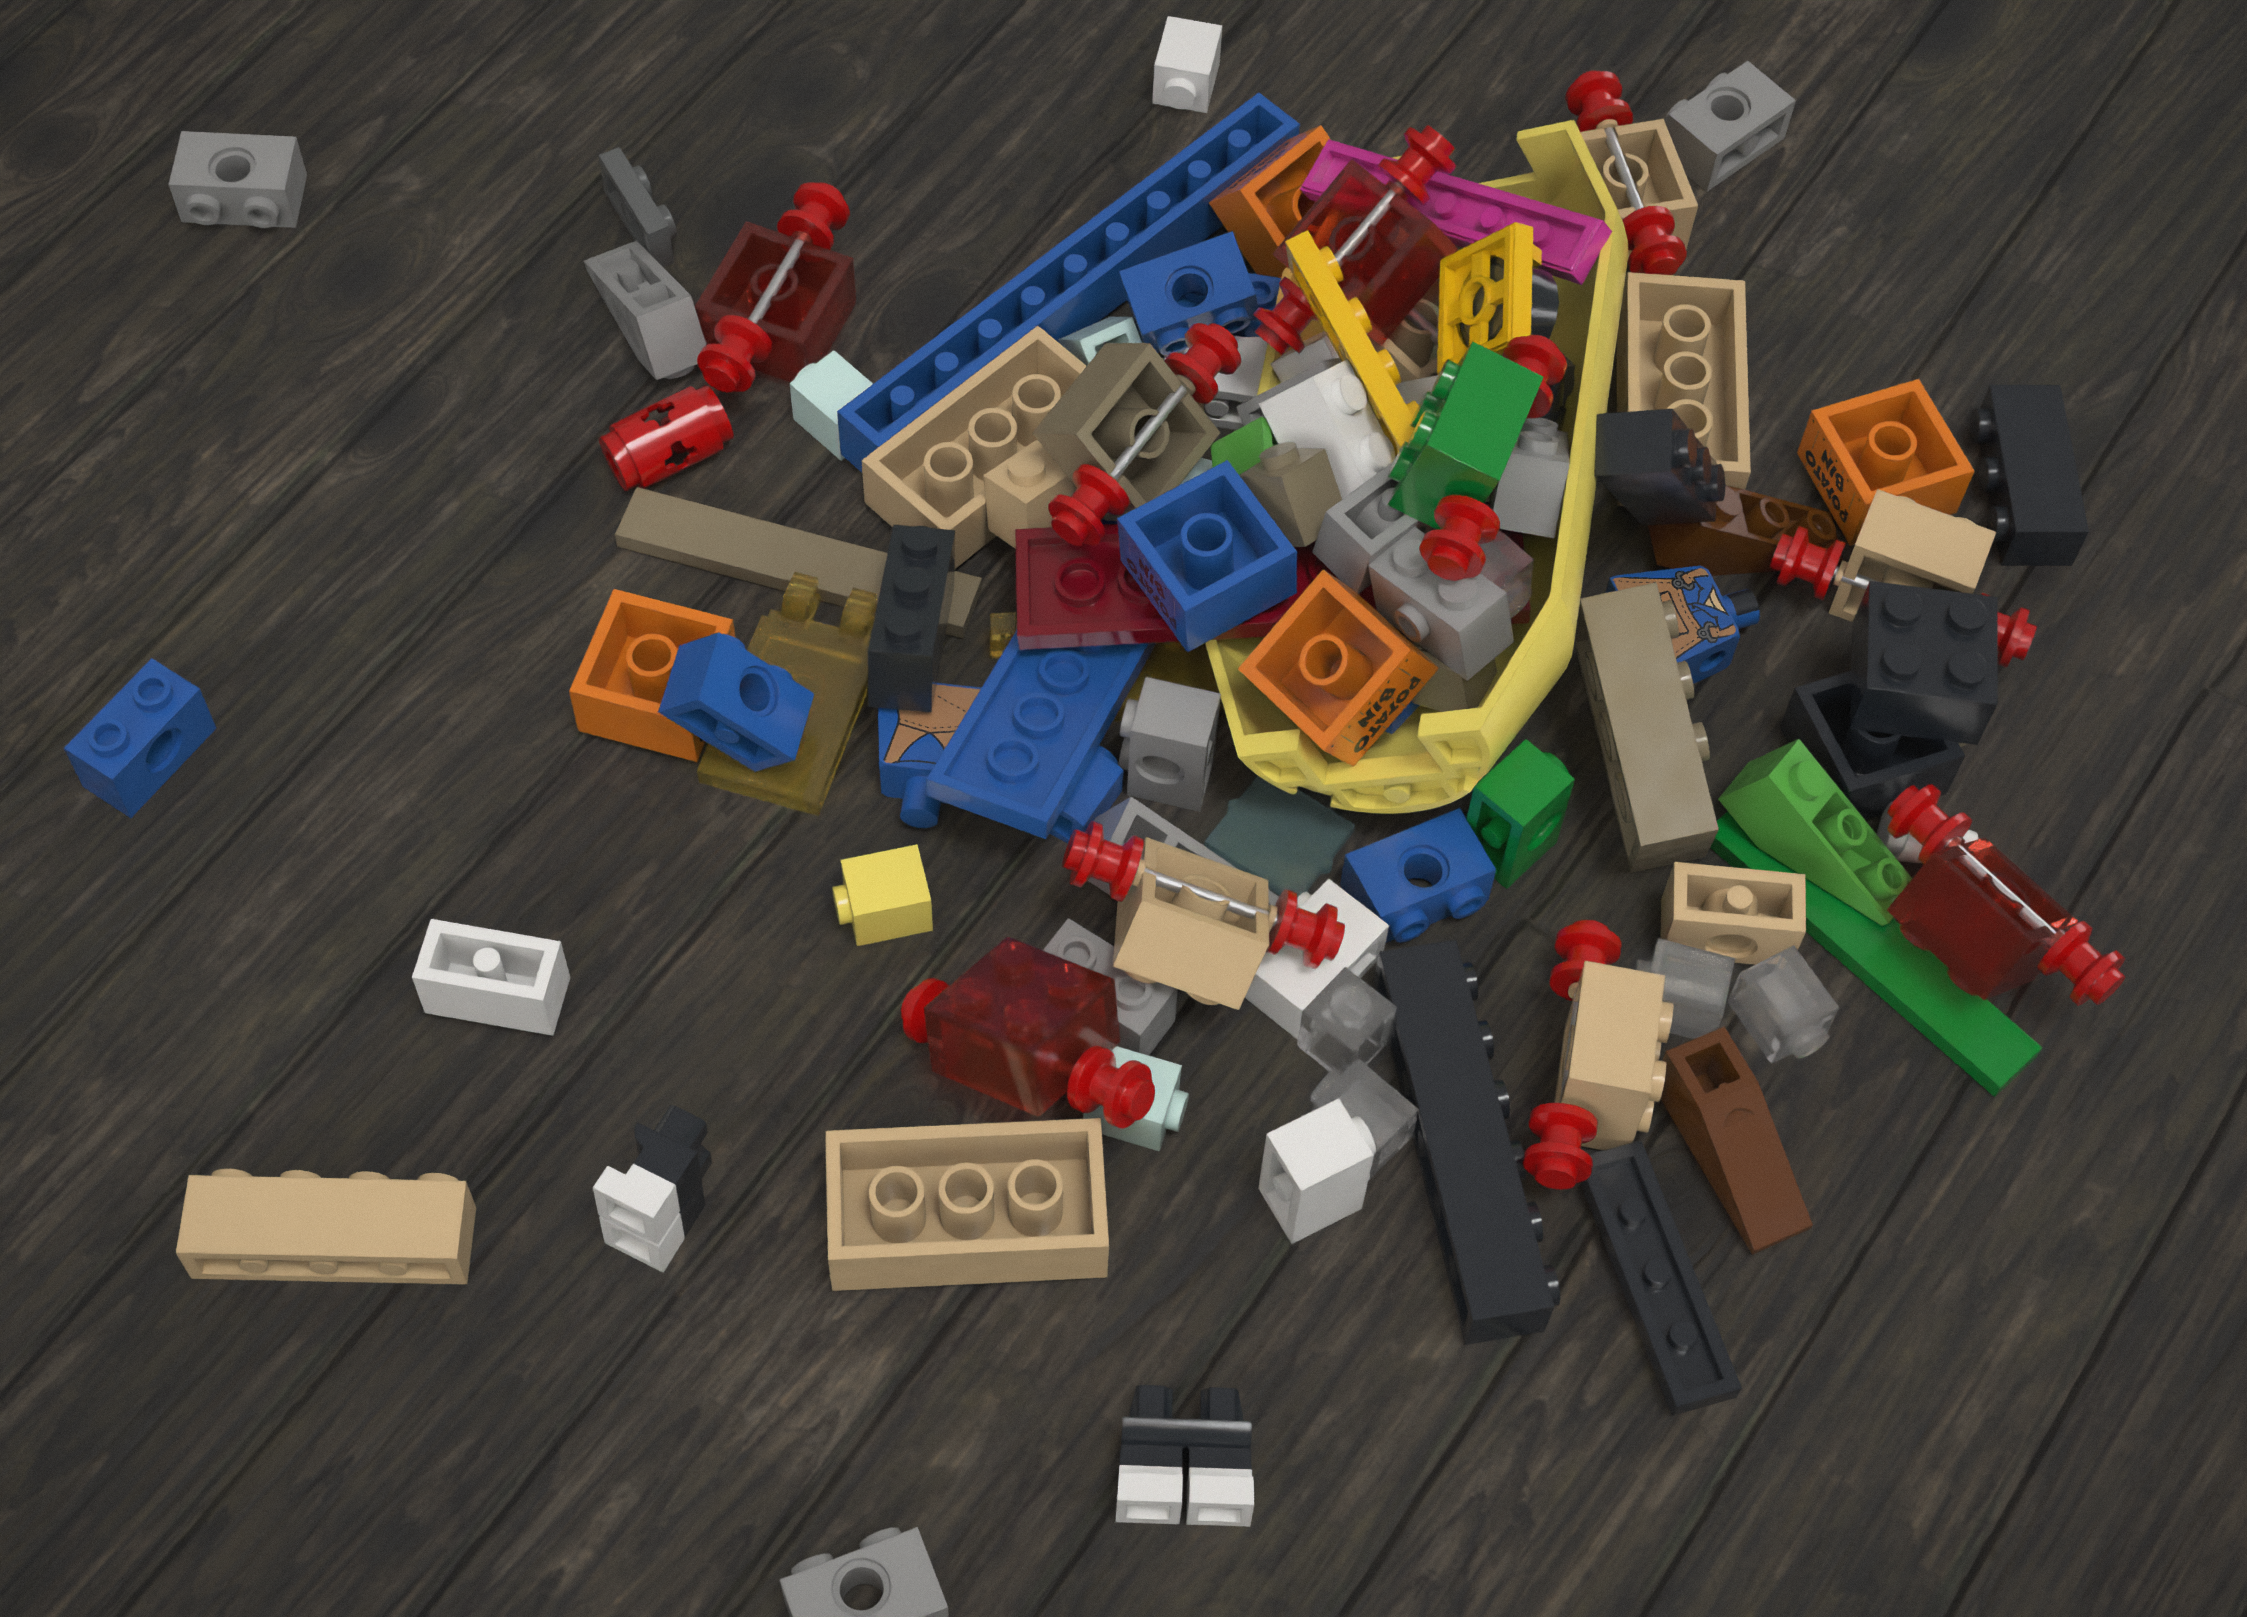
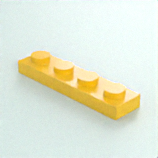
(1347, 330)

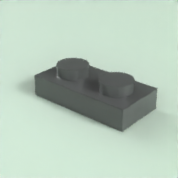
(632, 199)

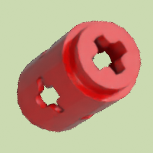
(639, 448)

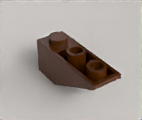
(1742, 536)
(1734, 1138)

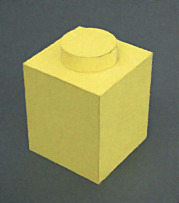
(884, 895)

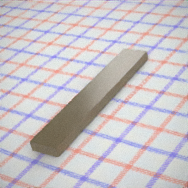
(765, 551)

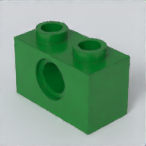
(1520, 809)

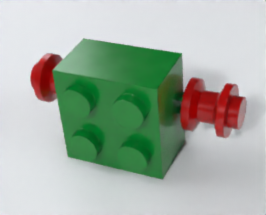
(1464, 444)

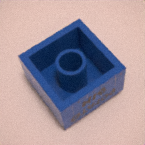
(1207, 555)

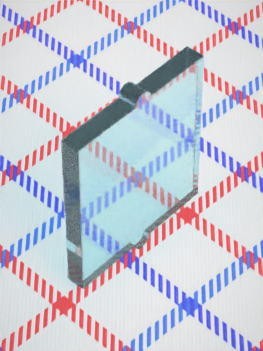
(1280, 836)

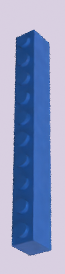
(1075, 279)

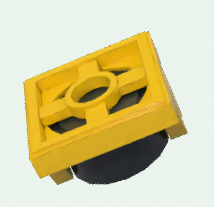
(1494, 294)

